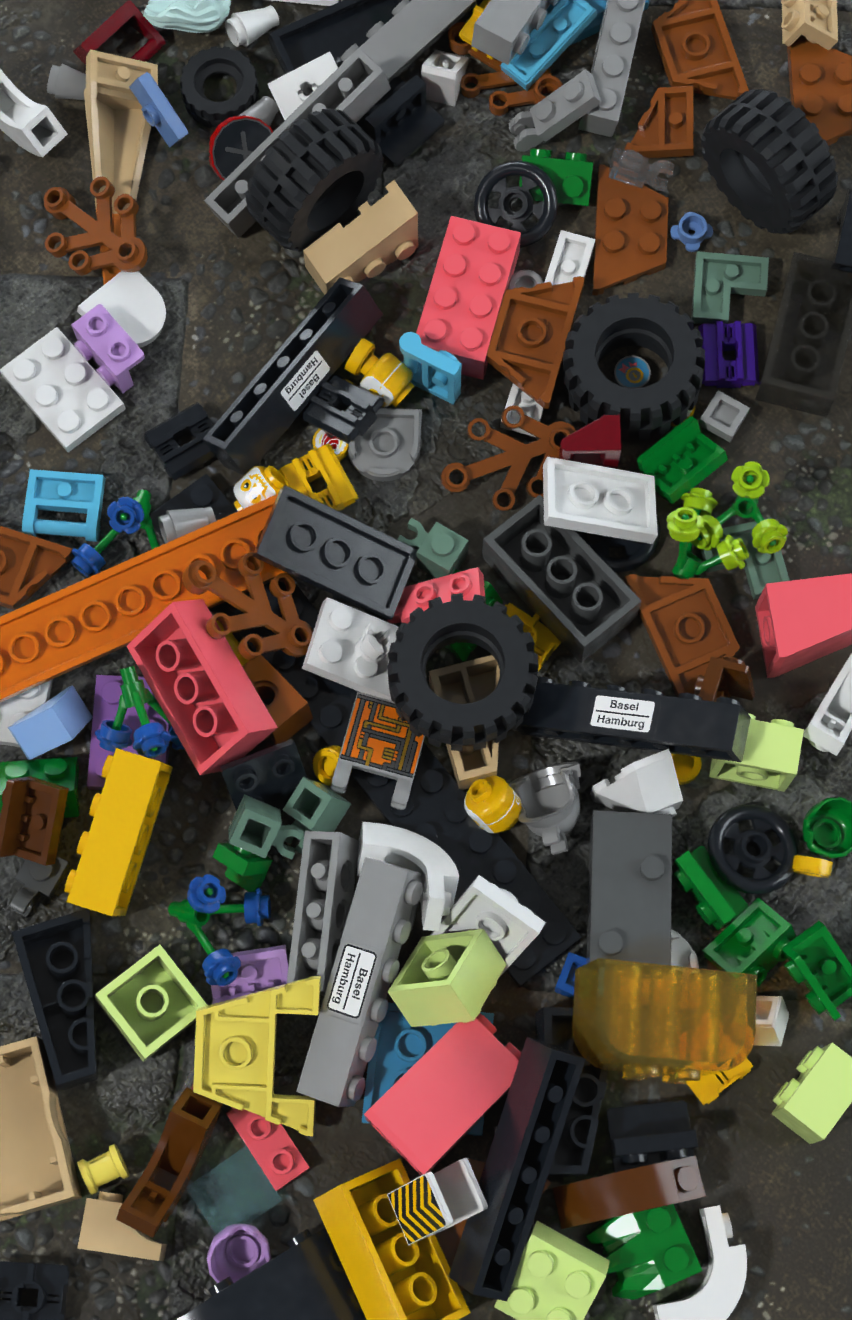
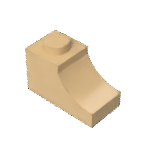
(105, 1234)

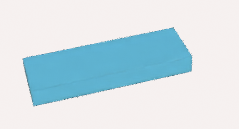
(545, 45)

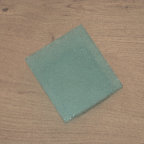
(234, 1192)

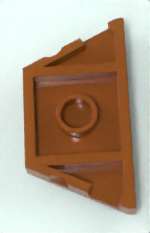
(699, 49)
(822, 87)
(628, 232)
(532, 335)
(27, 565)
(683, 625)

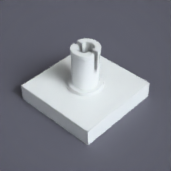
(300, 83)

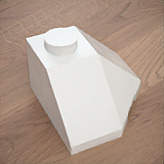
(642, 787)

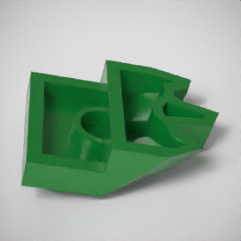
(645, 1251)

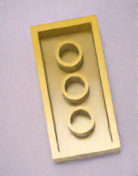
(118, 834)
(385, 1271)

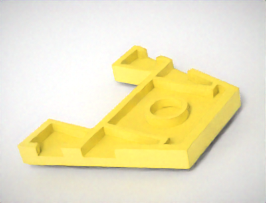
(238, 1052)

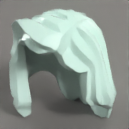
(187, 15)

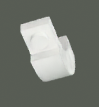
(27, 122)
(833, 717)
(418, 854)
(724, 1277)

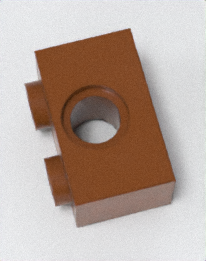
(288, 708)

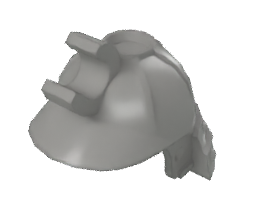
(550, 802)

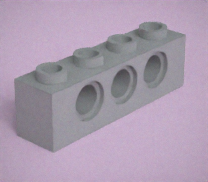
(322, 903)

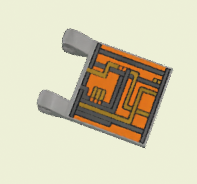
(379, 745)

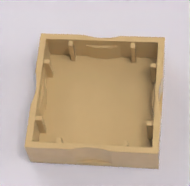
(34, 1142)

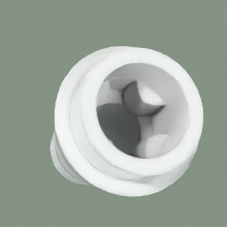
(249, 25)

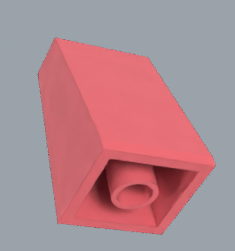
(804, 621)
(445, 1093)

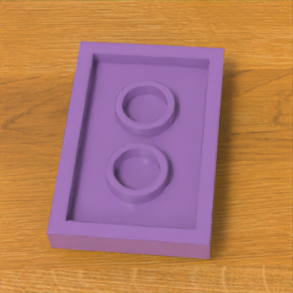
(105, 708)

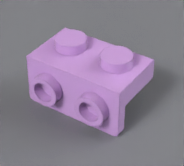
(108, 346)
(258, 971)

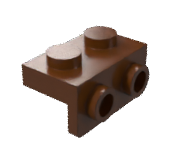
(725, 679)
(32, 819)

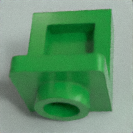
(242, 866)

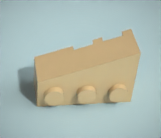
(367, 243)
(468, 684)

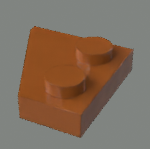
(667, 125)

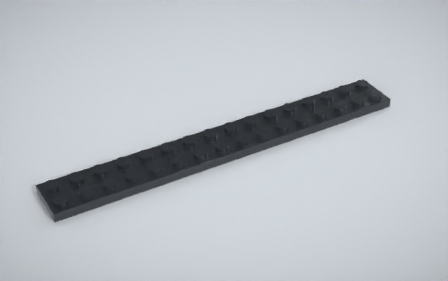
(435, 800)

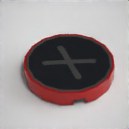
(234, 142)

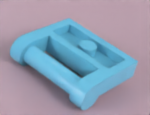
(439, 370)
(64, 493)

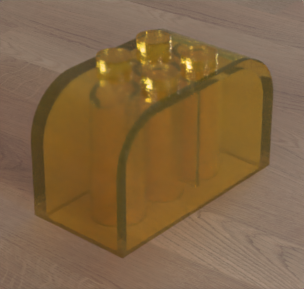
(663, 1019)

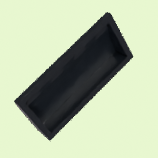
(328, 30)

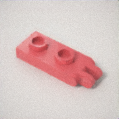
(418, 595)
(270, 1147)

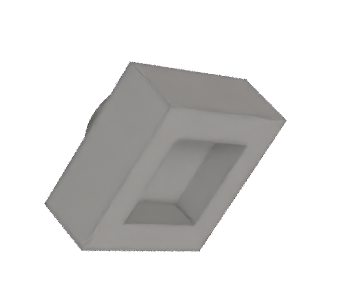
(724, 416)

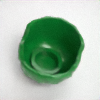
(829, 828)

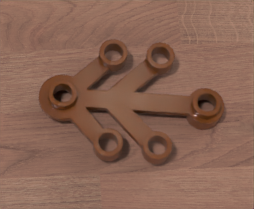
(545, 84)
(98, 232)
(516, 455)
(255, 609)

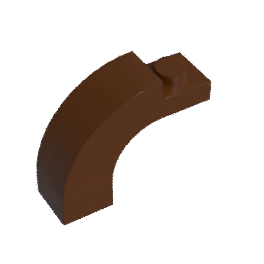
(171, 1164)
(628, 1192)

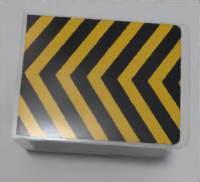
(437, 1201)

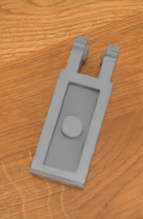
(555, 112)

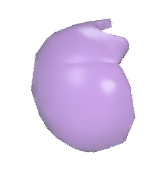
(237, 1252)

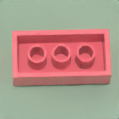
(468, 291)
(201, 686)

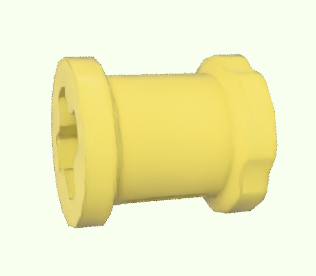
(103, 1169)

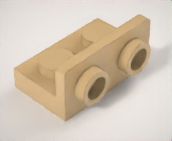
(812, 19)

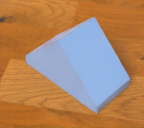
(51, 723)

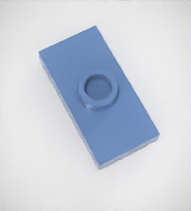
(158, 110)

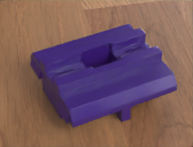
(743, 343)

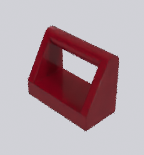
(126, 13)
(594, 443)

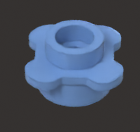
(694, 222)

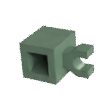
(439, 550)
(315, 808)
(259, 826)

